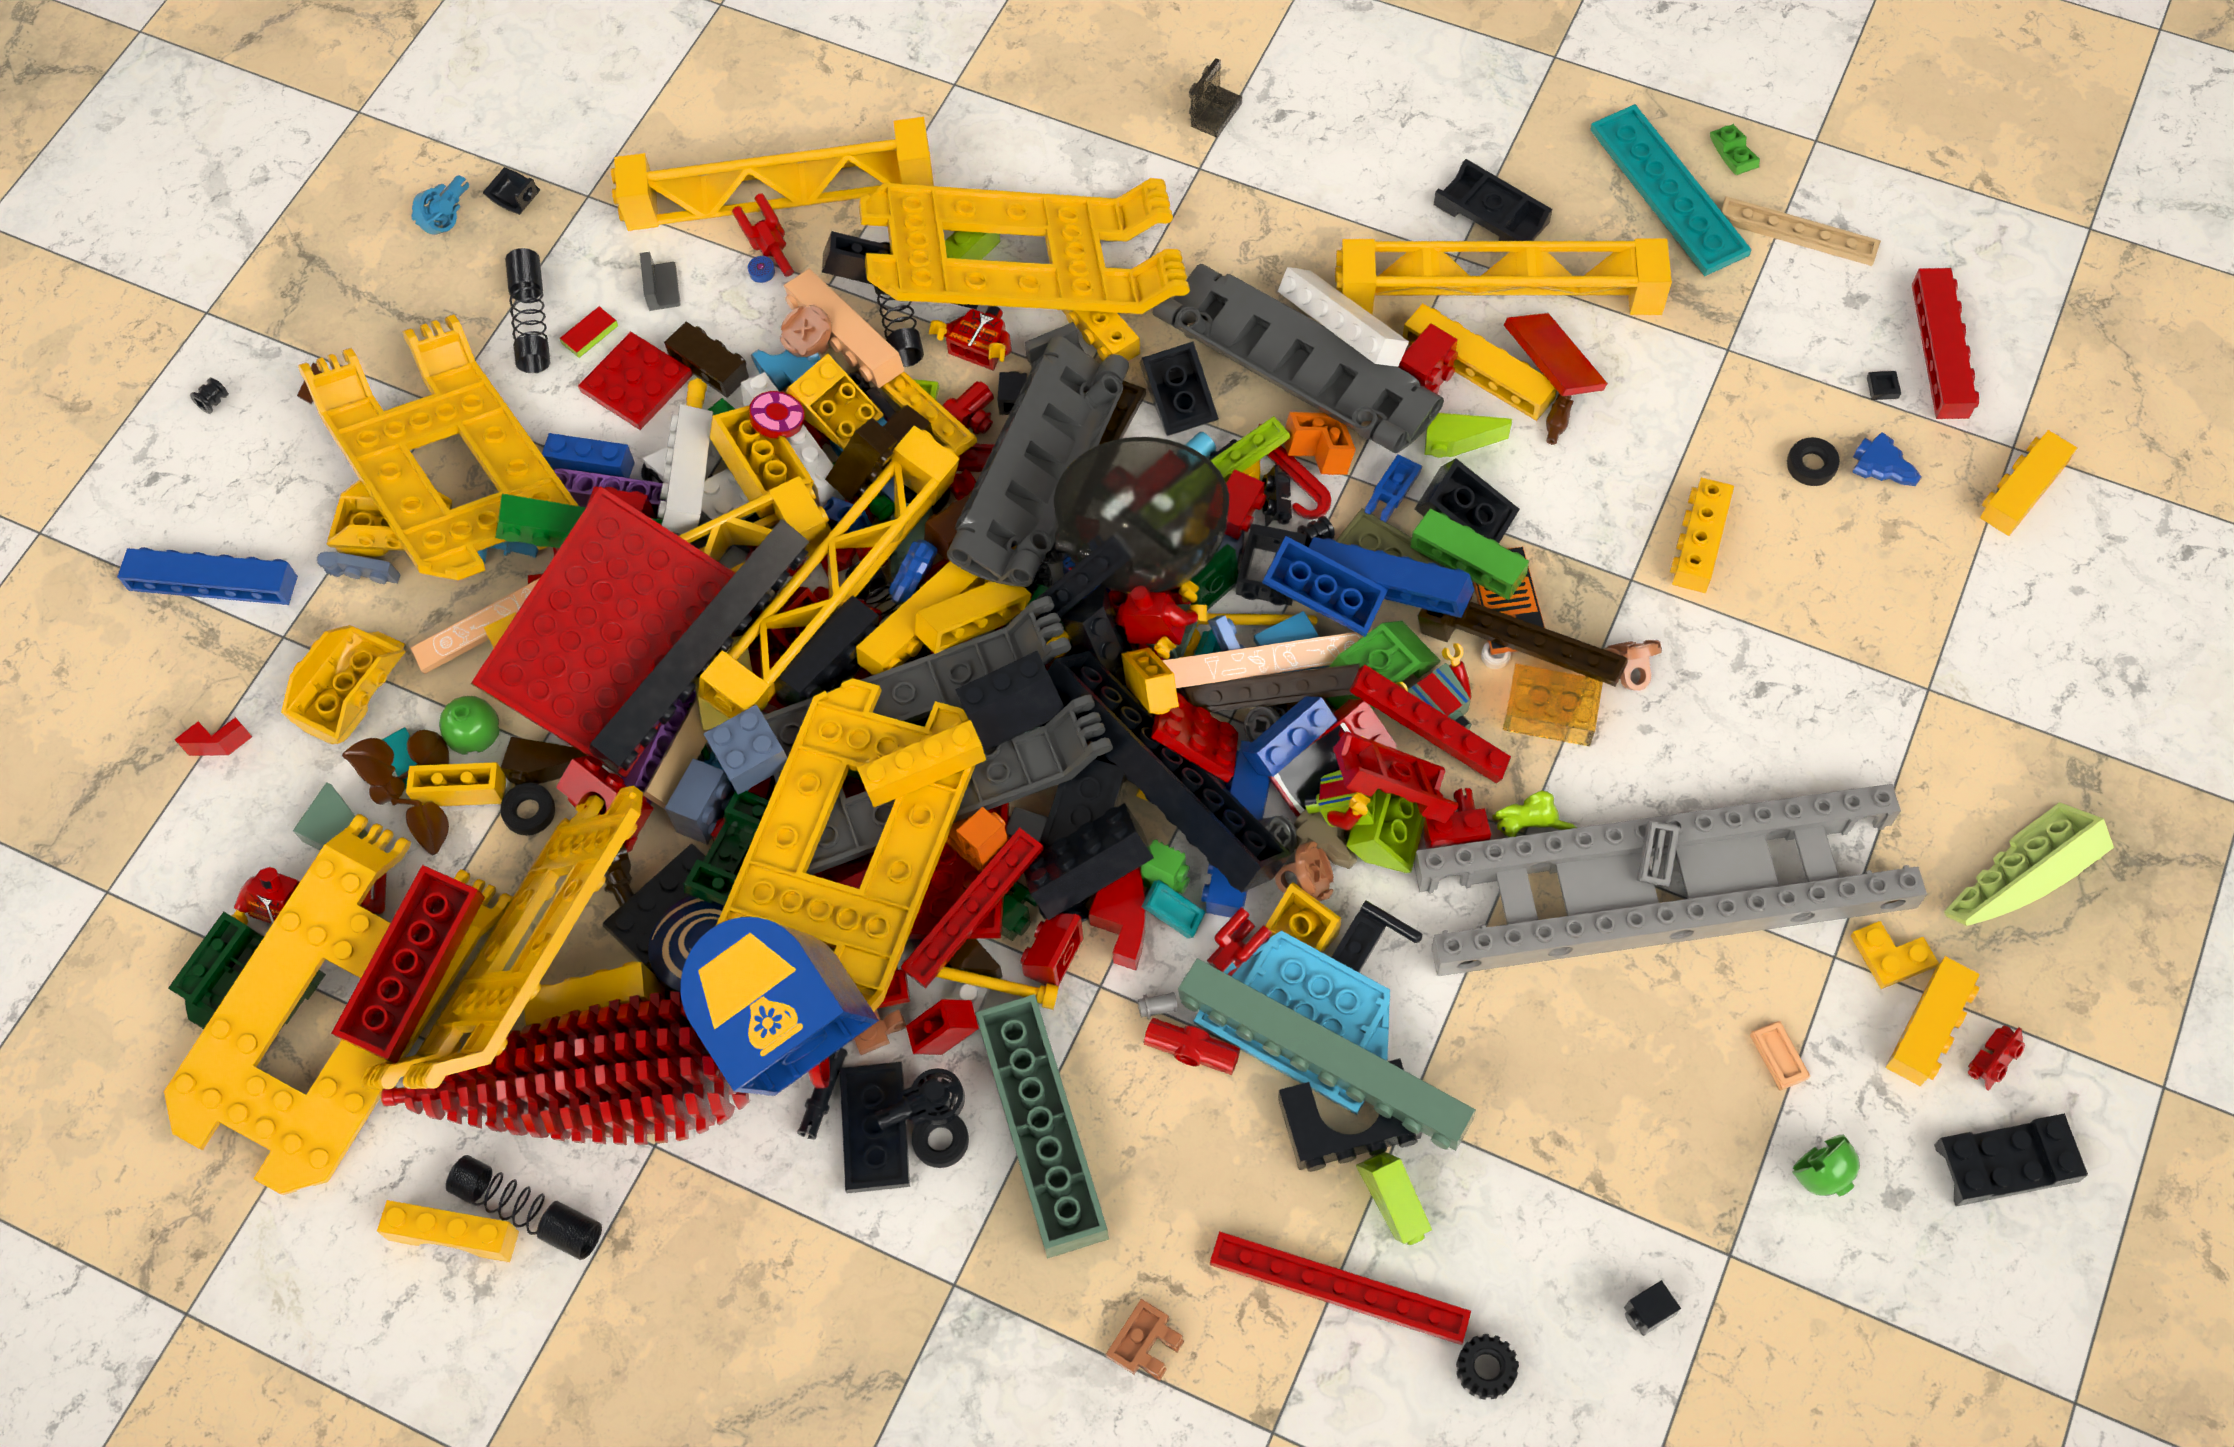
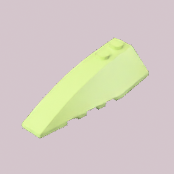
(2036, 863)

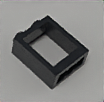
(1269, 540)

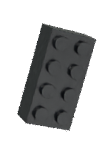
(827, 655)
(1087, 861)

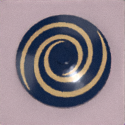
(676, 936)

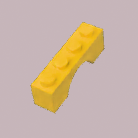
(461, 1231)

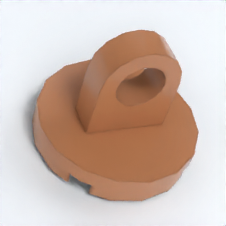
(806, 331)
(1637, 658)
(1312, 871)

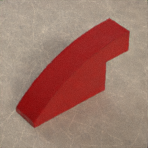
(1120, 911)

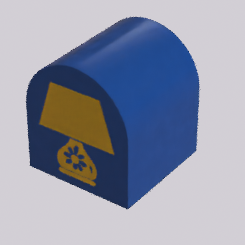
(769, 1002)

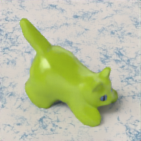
(1536, 812)

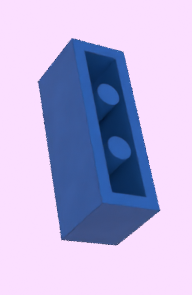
(588, 455)
(1289, 736)

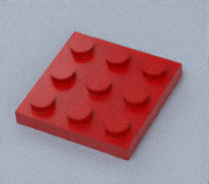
(635, 380)
(1198, 738)

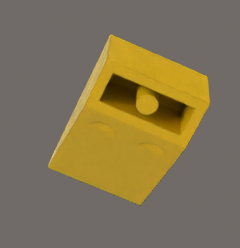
(833, 401)

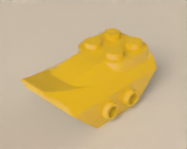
(360, 526)
(337, 679)

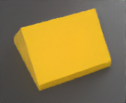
(1305, 919)

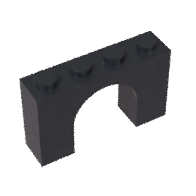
(1318, 1144)

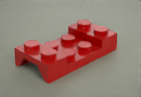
(1372, 766)

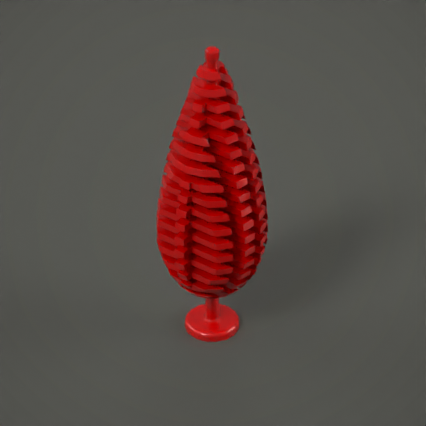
(595, 1078)

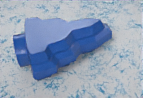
(1884, 461)
(912, 571)

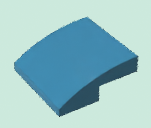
(1292, 629)

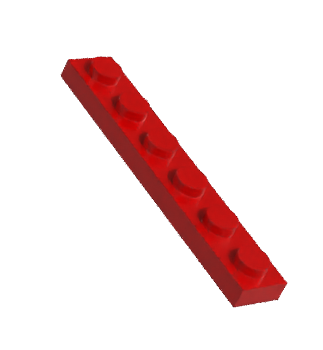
(1430, 723)
(972, 908)

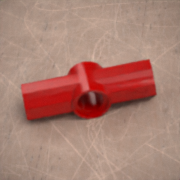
(967, 404)
(1191, 1046)

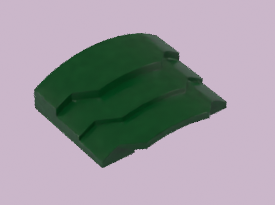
(716, 874)
(216, 967)

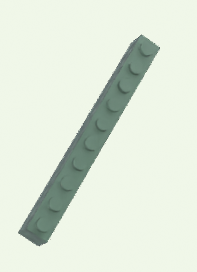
(1326, 1054)

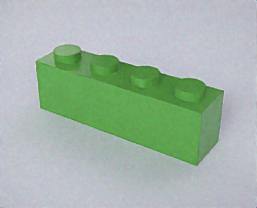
(1466, 550)

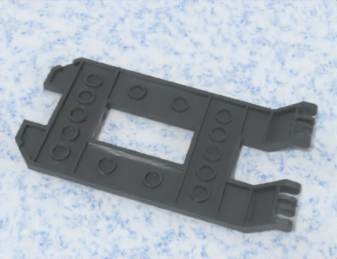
(1010, 770)

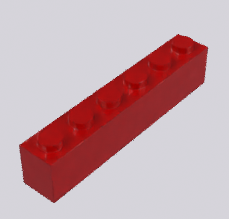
(1944, 343)

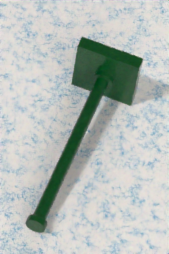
(1217, 577)

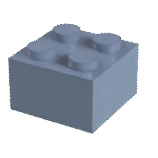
(746, 749)
(699, 801)

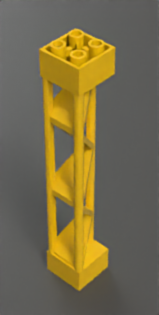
(889, 161)
(1633, 269)
(916, 463)
(790, 502)

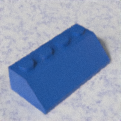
(1325, 586)

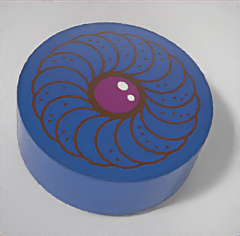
(761, 269)

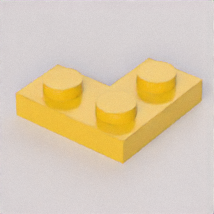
(1892, 963)

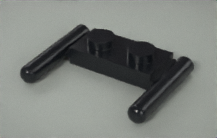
(1365, 933)

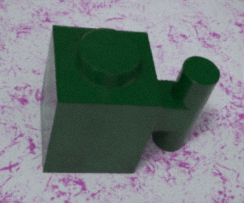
(1015, 914)

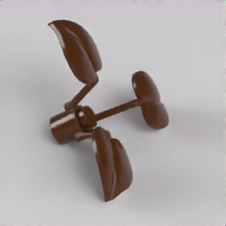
(373, 763)

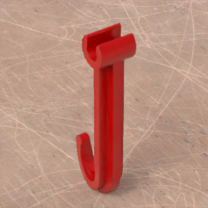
(1305, 481)

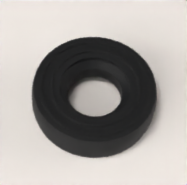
(1810, 476)
(515, 797)
(945, 1157)

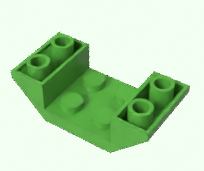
(1389, 650)

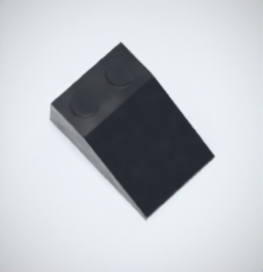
(1178, 388)
(1468, 501)

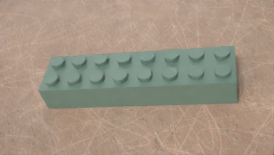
(1042, 1126)

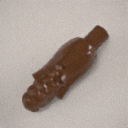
(1558, 418)

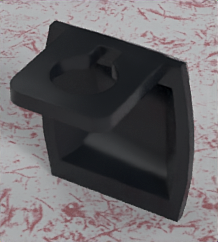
(511, 191)

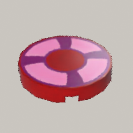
(776, 414)

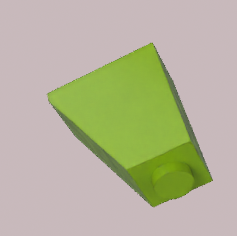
(1395, 1197)

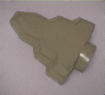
(1331, 839)

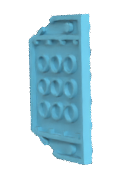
(1319, 991)

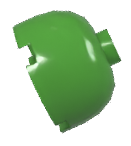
(469, 725)
(1829, 1168)

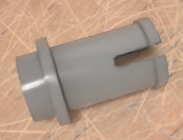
(1157, 1005)

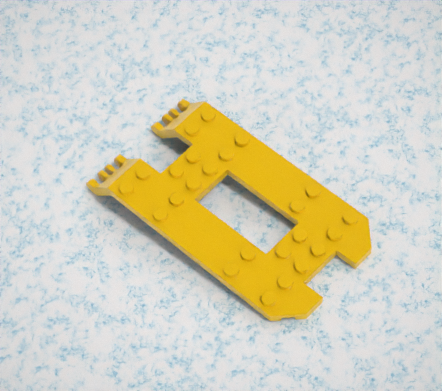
(1072, 232)
(380, 444)
(864, 923)
(316, 924)
(493, 999)

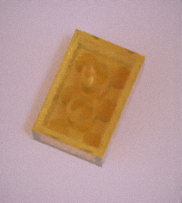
(1552, 705)

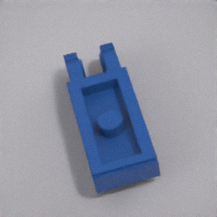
(1394, 486)

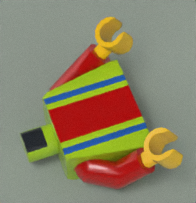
(1340, 805)

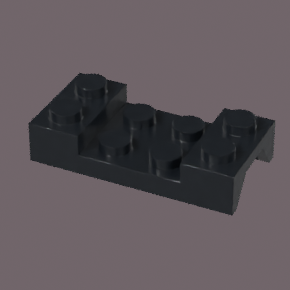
(1493, 204)
(2012, 1160)

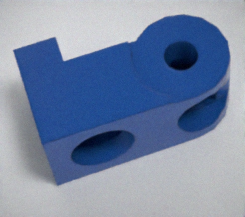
(836, 510)

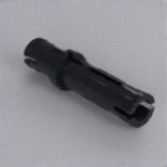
(818, 1105)

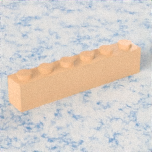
(850, 332)

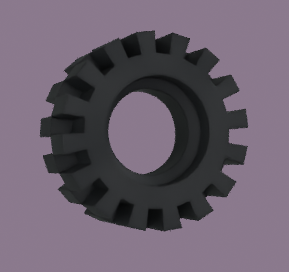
(1477, 1384)

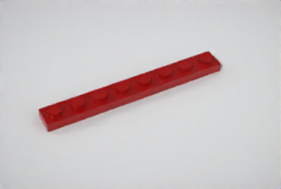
(1340, 1288)

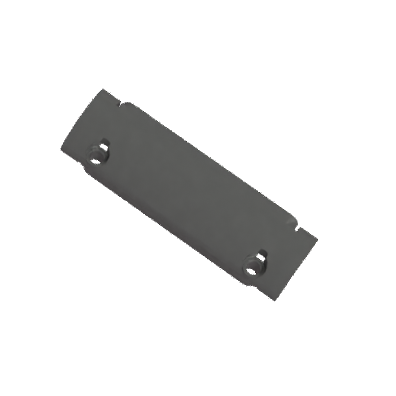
(1302, 358)
(1040, 439)

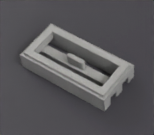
(1646, 853)

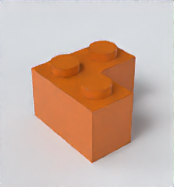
(1320, 437)
(978, 838)

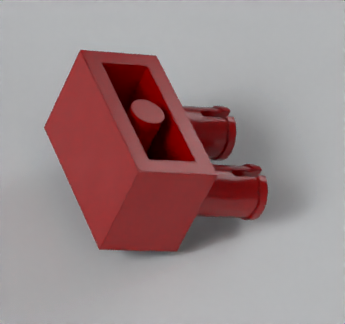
(1463, 827)

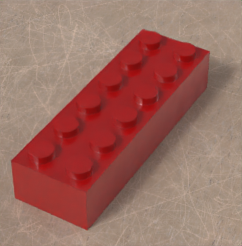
(408, 964)

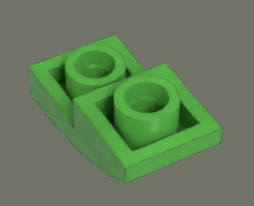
(1732, 148)

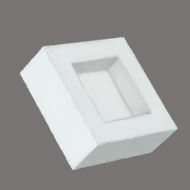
(969, 992)

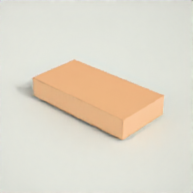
(1780, 1055)

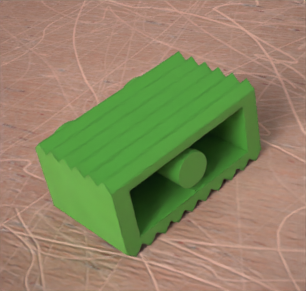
(1167, 866)

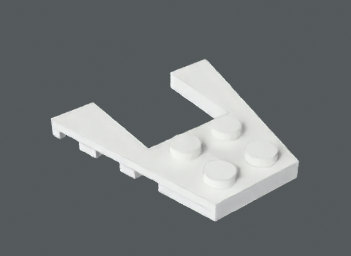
(720, 491)

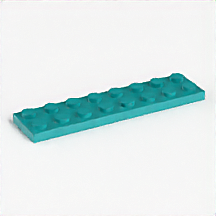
(1670, 190)

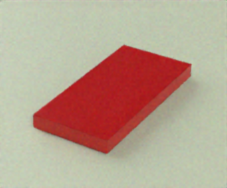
(1555, 354)

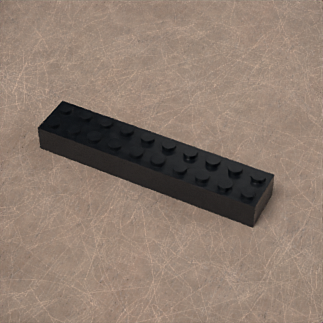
(696, 649)
(1178, 787)

